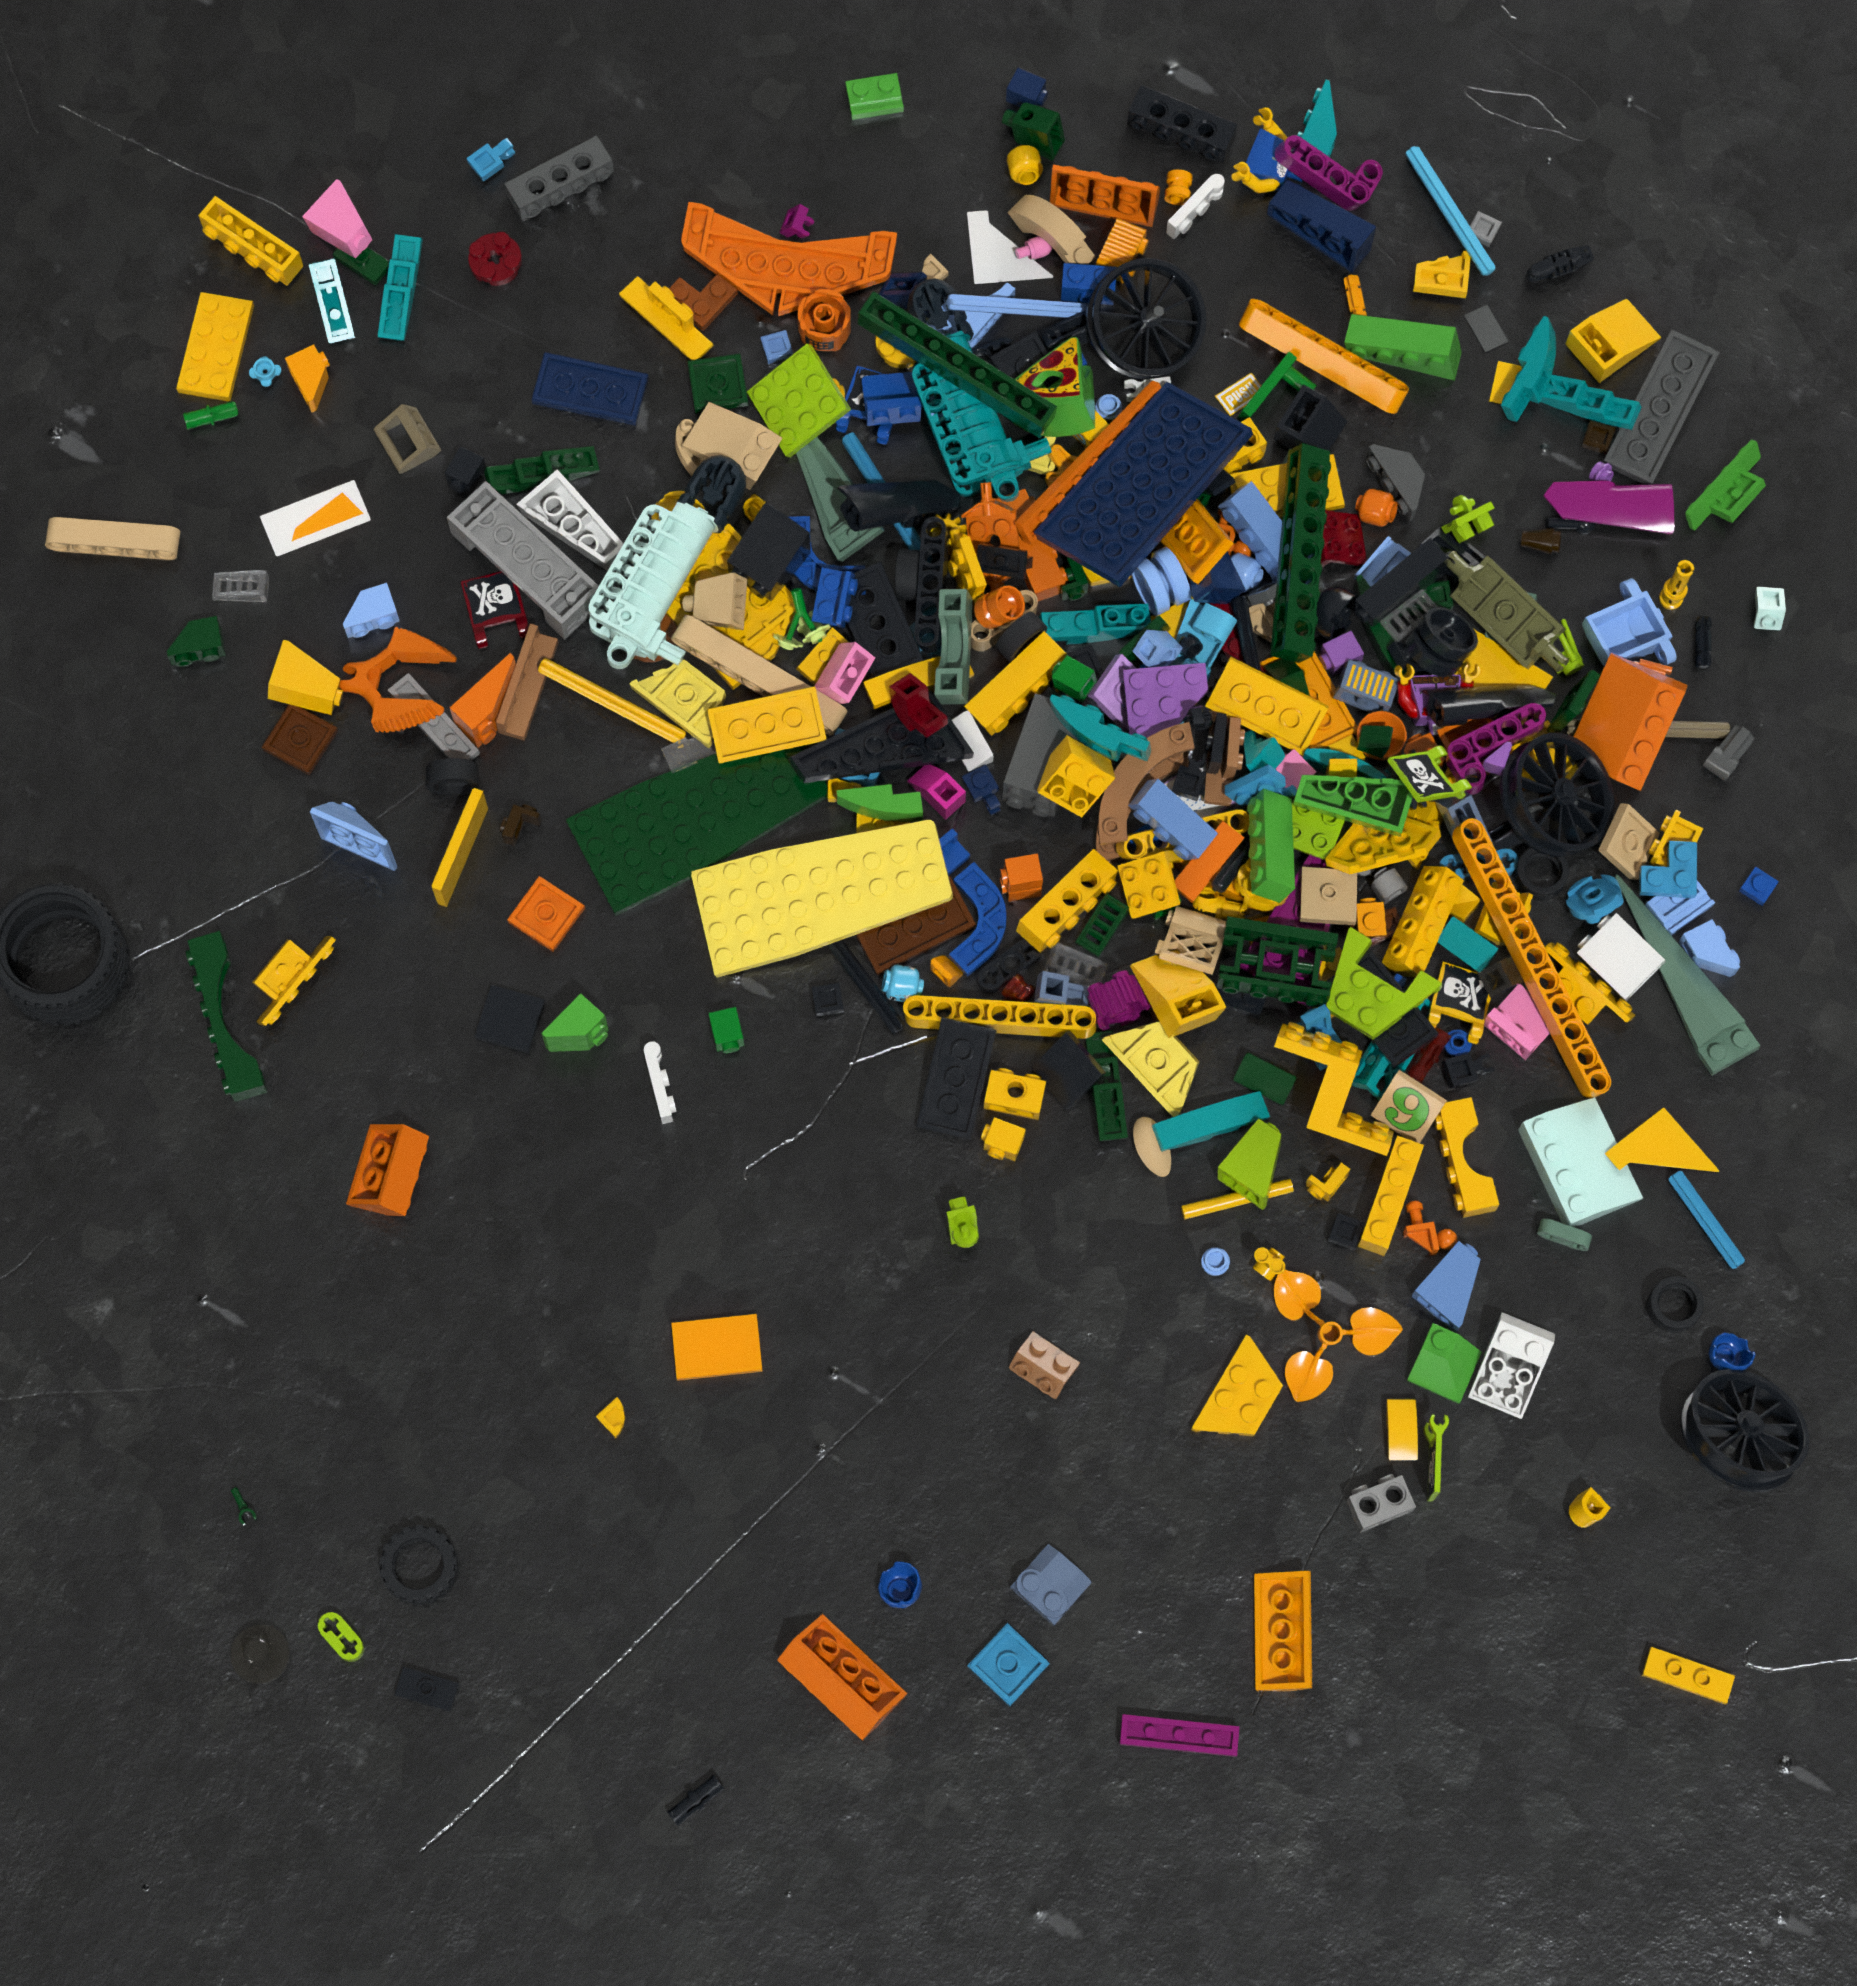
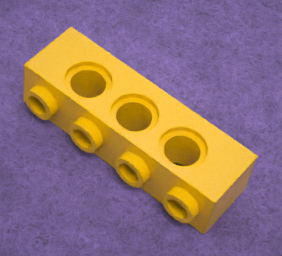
(1092, 869)

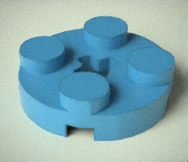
(1606, 893)

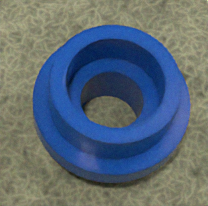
(1456, 1051)

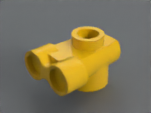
(1269, 1262)

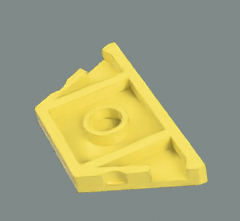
(683, 697)
(1157, 1062)

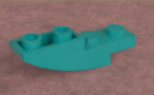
(1537, 367)
(1096, 625)
(1088, 727)

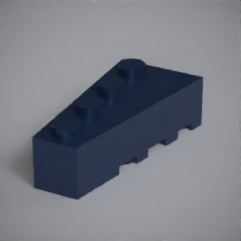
(1323, 224)

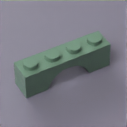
(954, 664)

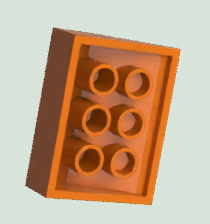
(1104, 195)
(1629, 718)

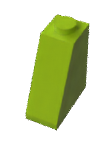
(1252, 1163)

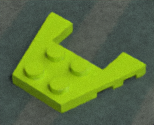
(1366, 999)

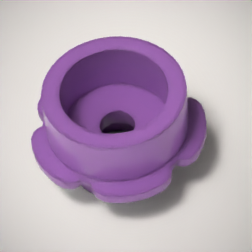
(1601, 472)

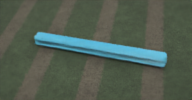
(1450, 211)

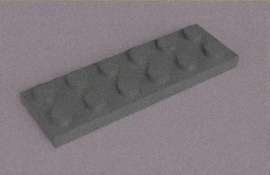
(1665, 404)

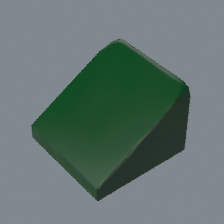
(1375, 740)

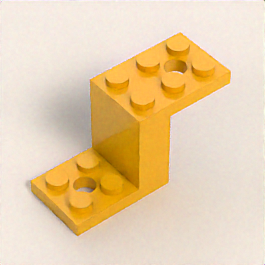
(1341, 1069)

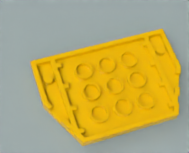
(762, 616)

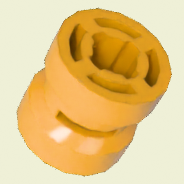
(1178, 187)

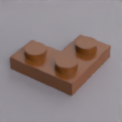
(707, 303)

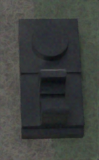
(1003, 560)

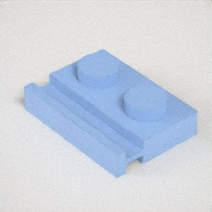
(1382, 561)
(1678, 912)

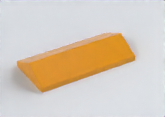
(1283, 1631)

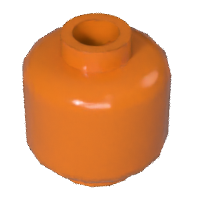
(1376, 507)

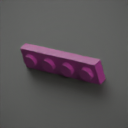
(1179, 1735)

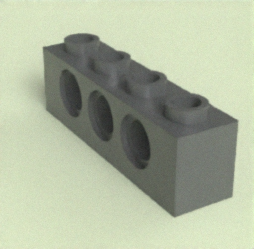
(566, 165)

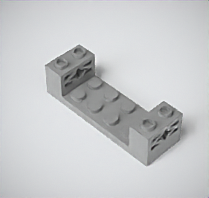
(524, 557)

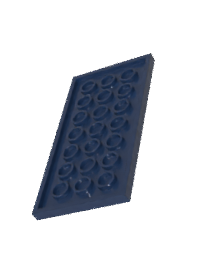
(1143, 484)

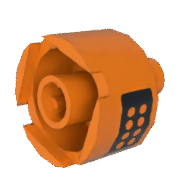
(822, 306)

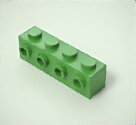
(1271, 845)

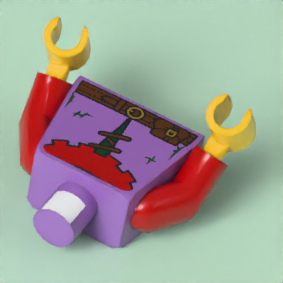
(1415, 702)

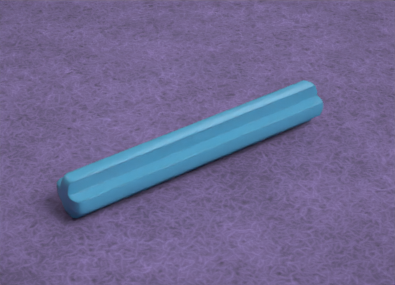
(1706, 1220)

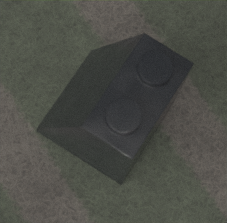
(770, 552)

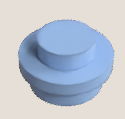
(1108, 407)
(1215, 1261)

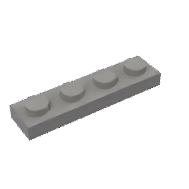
(442, 729)

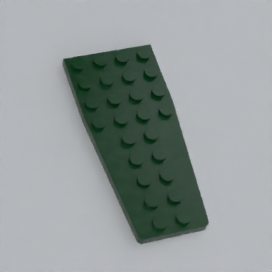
(687, 821)

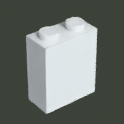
(1620, 956)

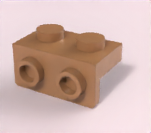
(1043, 1365)

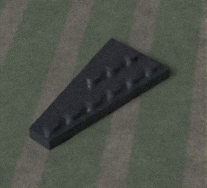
(878, 747)

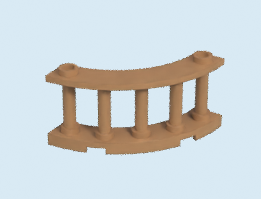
(1168, 752)

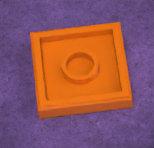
(546, 913)

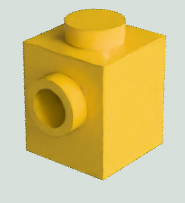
(1003, 1139)

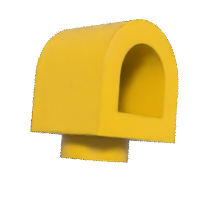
(1588, 1508)

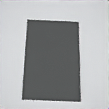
(1486, 328)

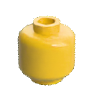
(1024, 164)

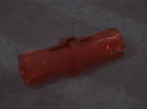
(1428, 1056)

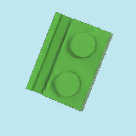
(874, 96)

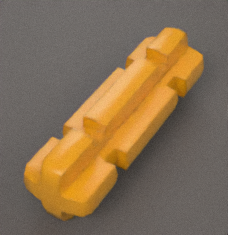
(1354, 295)

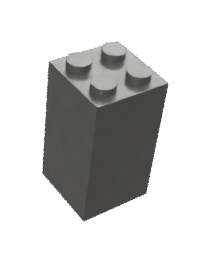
(1038, 739)

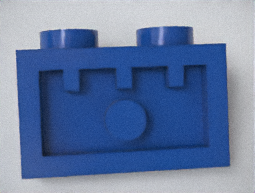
(834, 597)

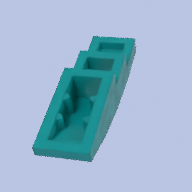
(400, 287)
(1590, 403)
(1210, 1121)

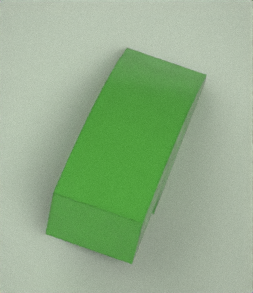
(881, 803)

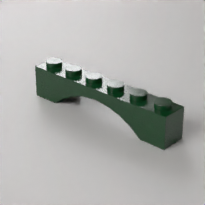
(212, 964)

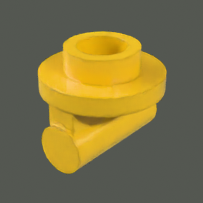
(752, 506)

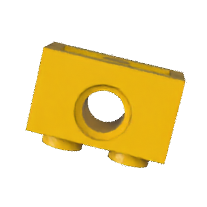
(999, 1100)

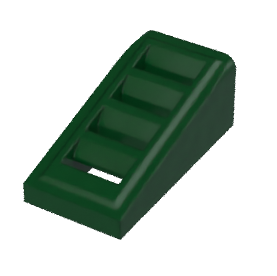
(1116, 906)

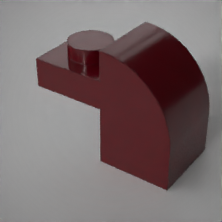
(913, 706)

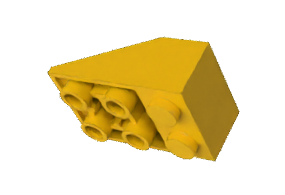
(1611, 339)
(1178, 994)

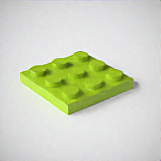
(798, 400)

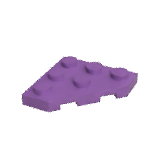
(1162, 695)

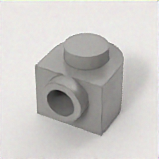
(1388, 885)

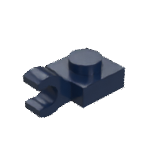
(982, 787)

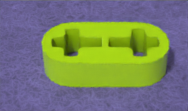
(346, 1632)

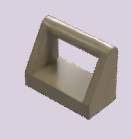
(418, 432)

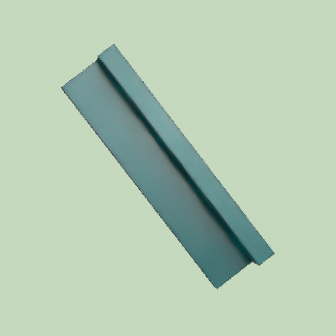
(1374, 1065)

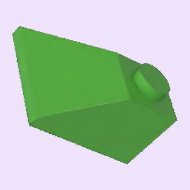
(1444, 1363)

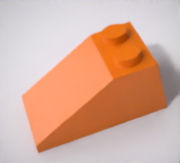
(480, 706)

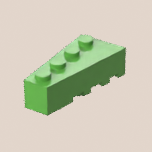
(1405, 344)
(1359, 800)

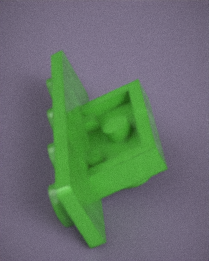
(1730, 490)

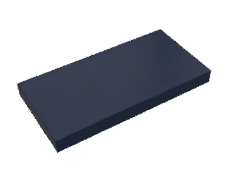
(590, 388)

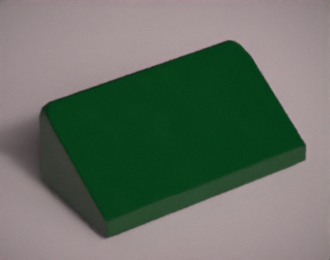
(1264, 1077)

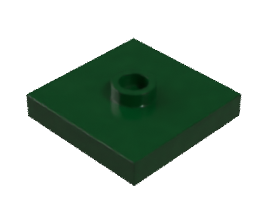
(718, 382)
(1573, 702)

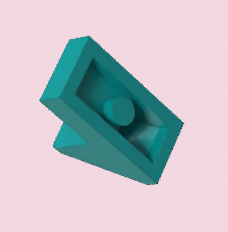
(1261, 752)

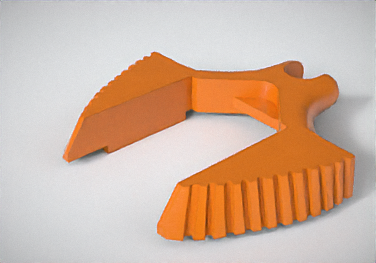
(394, 713)

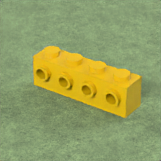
(251, 241)
(1016, 684)
(1422, 921)

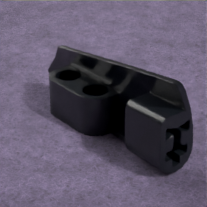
(895, 502)
(1461, 704)

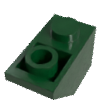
(198, 641)

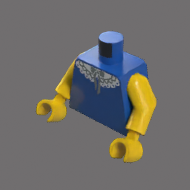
(1262, 170)

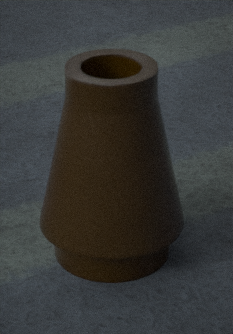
(1542, 540)

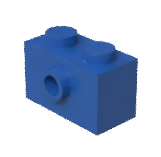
(1081, 280)

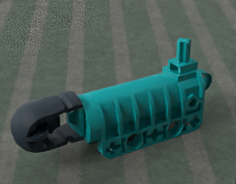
(974, 424)

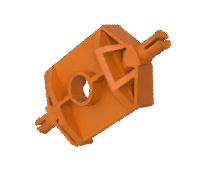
(991, 518)

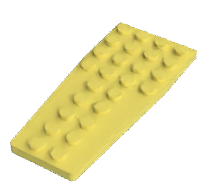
(817, 893)

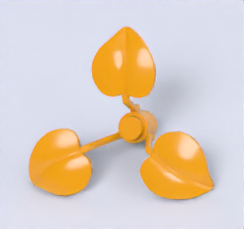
(1305, 1373)

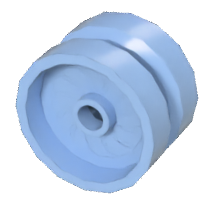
(1161, 581)

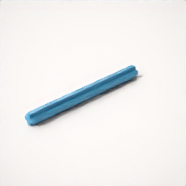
(872, 475)

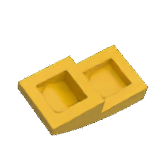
(1402, 1429)

